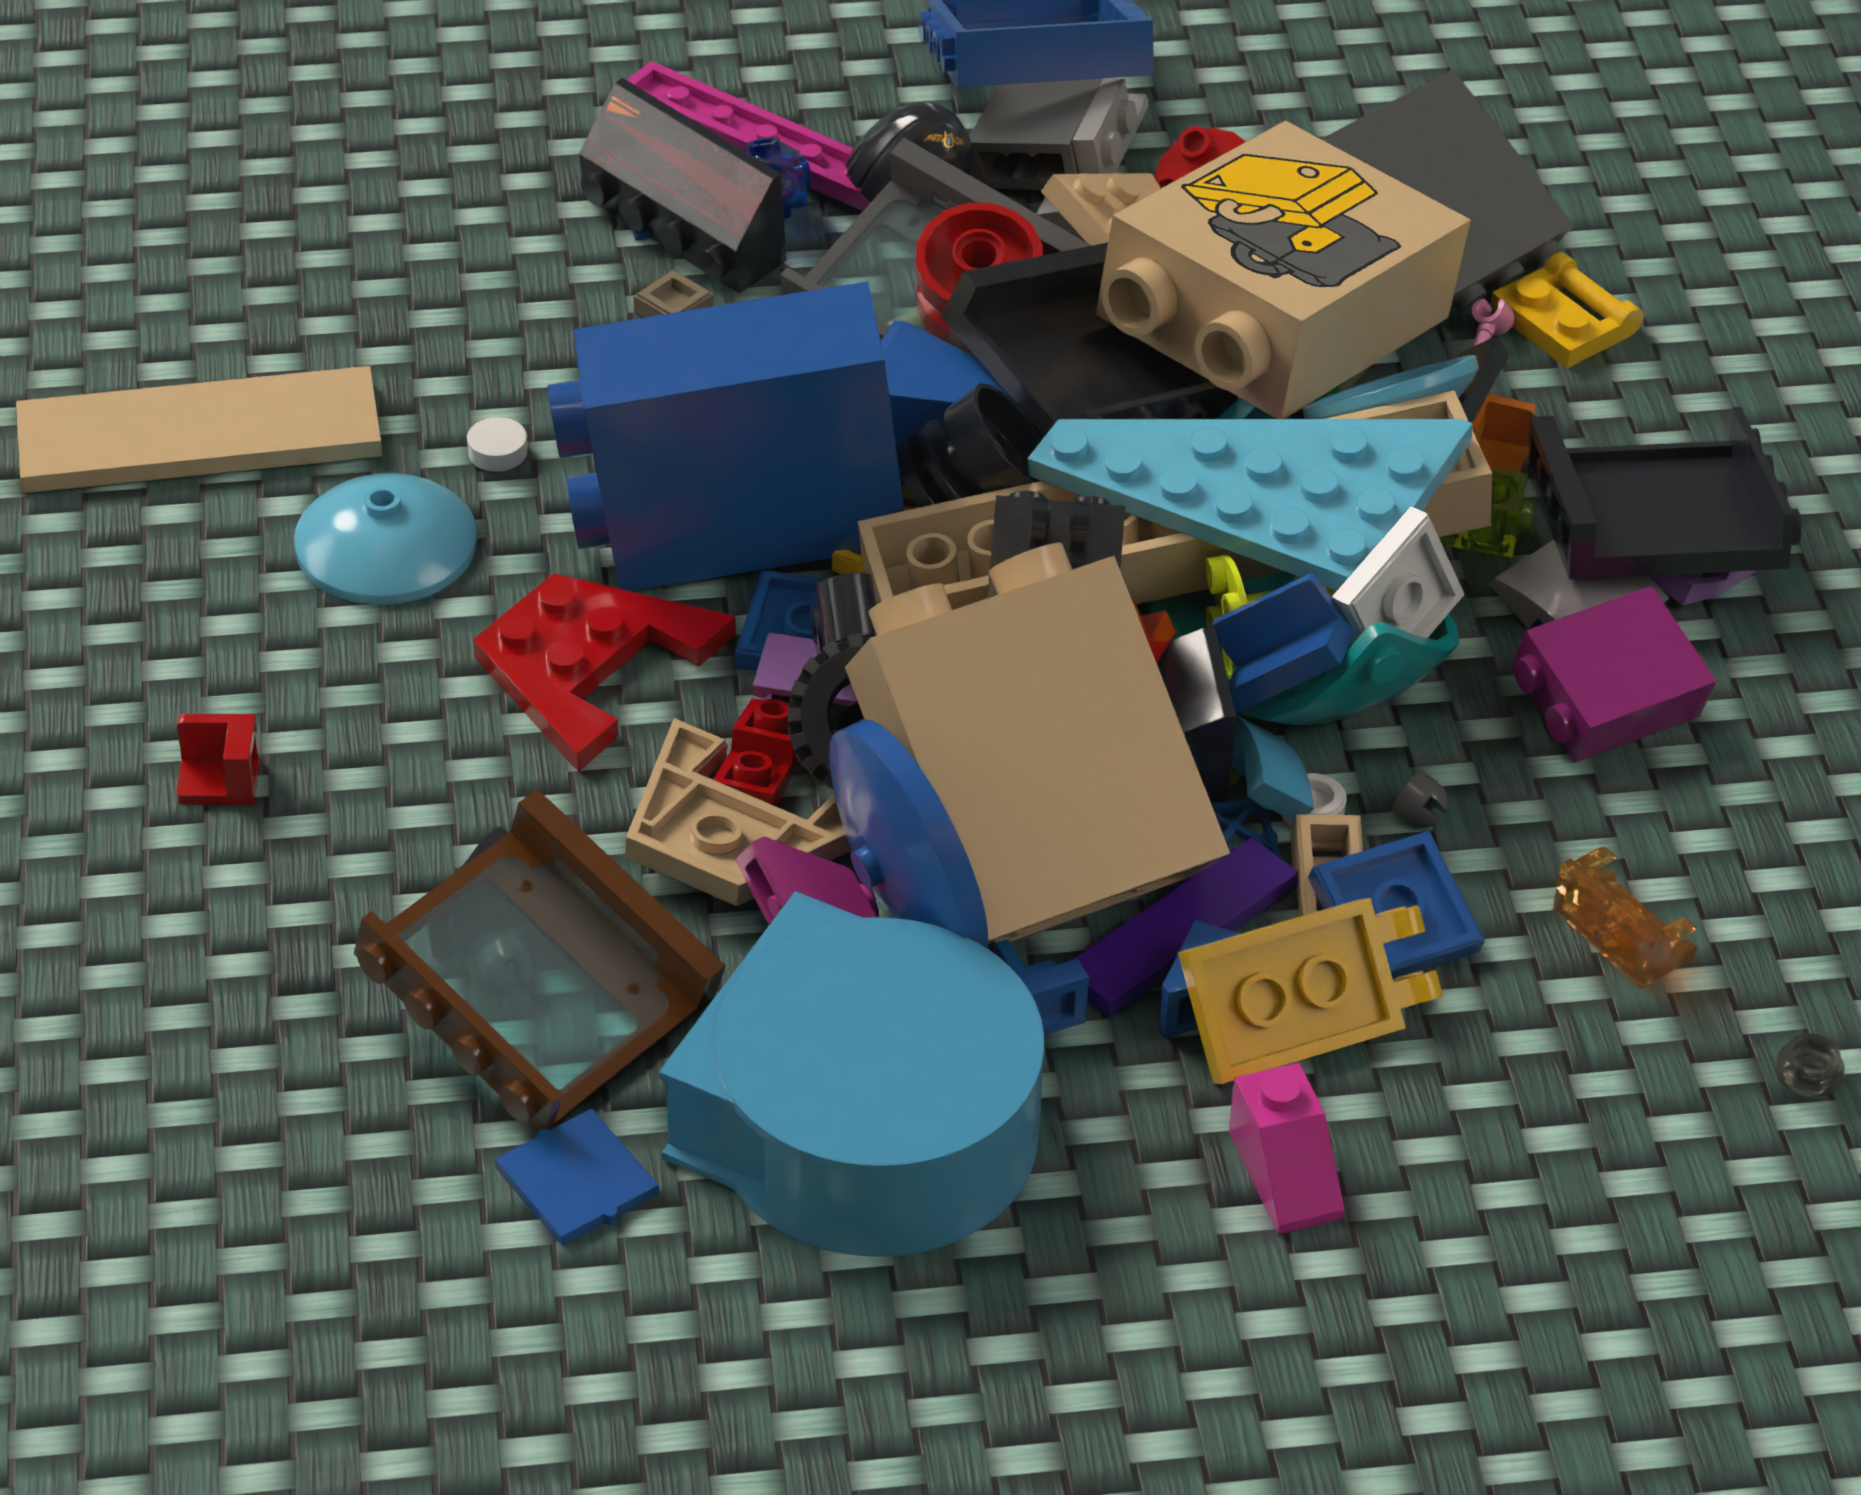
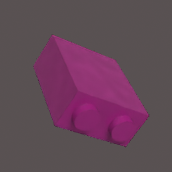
(1612, 674)

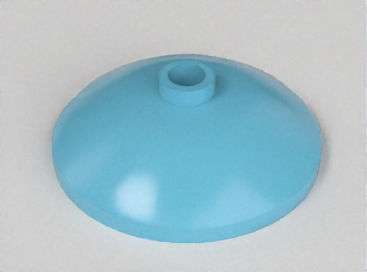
(1407, 385)
(385, 539)

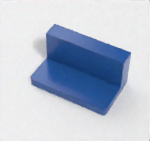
(1282, 640)

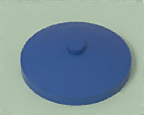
(902, 833)

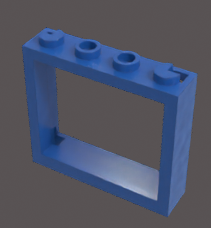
(1037, 40)

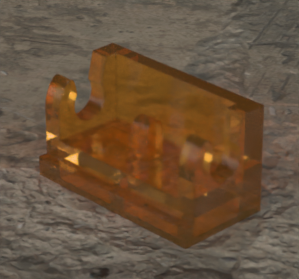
(1618, 922)

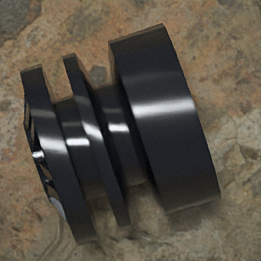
(971, 452)

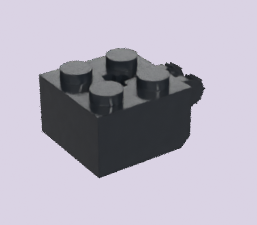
(1027, 520)

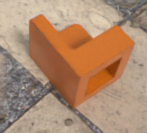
(1504, 431)

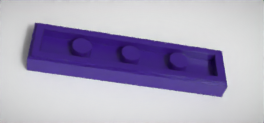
(1146, 946)

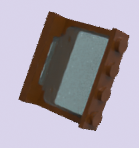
(542, 966)

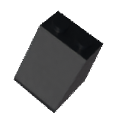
(1203, 704)

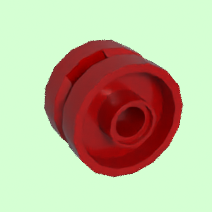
(962, 241)

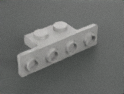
(1106, 130)

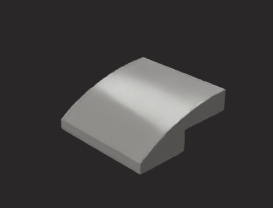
(1542, 592)

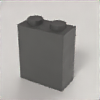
(1030, 132)

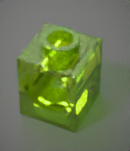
(1510, 516)

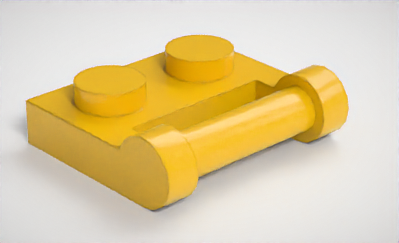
(1559, 323)

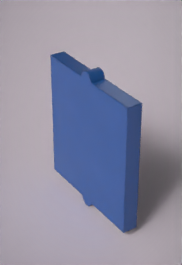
(576, 1176)

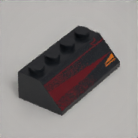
(684, 187)

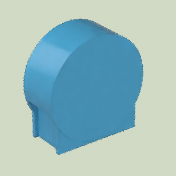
(862, 1083)

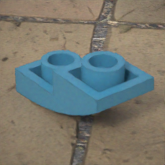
(1271, 770)

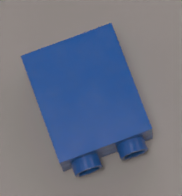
(730, 436)

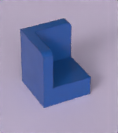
(1056, 989)

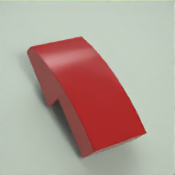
(760, 752)

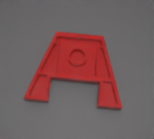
(575, 636)

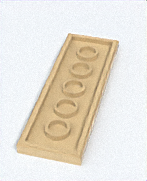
(197, 429)

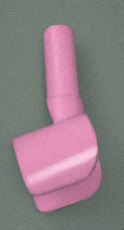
(1492, 325)

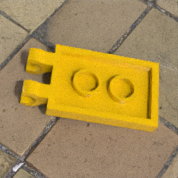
(1302, 987)

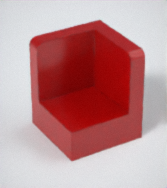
(218, 759)

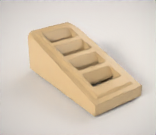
(1320, 833)

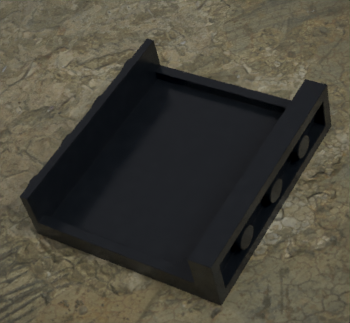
(1058, 359)
(1663, 504)

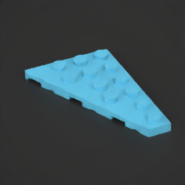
(1268, 489)

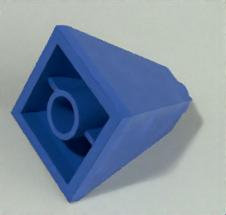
(926, 377)

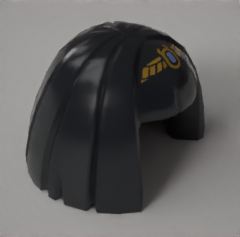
(921, 123)

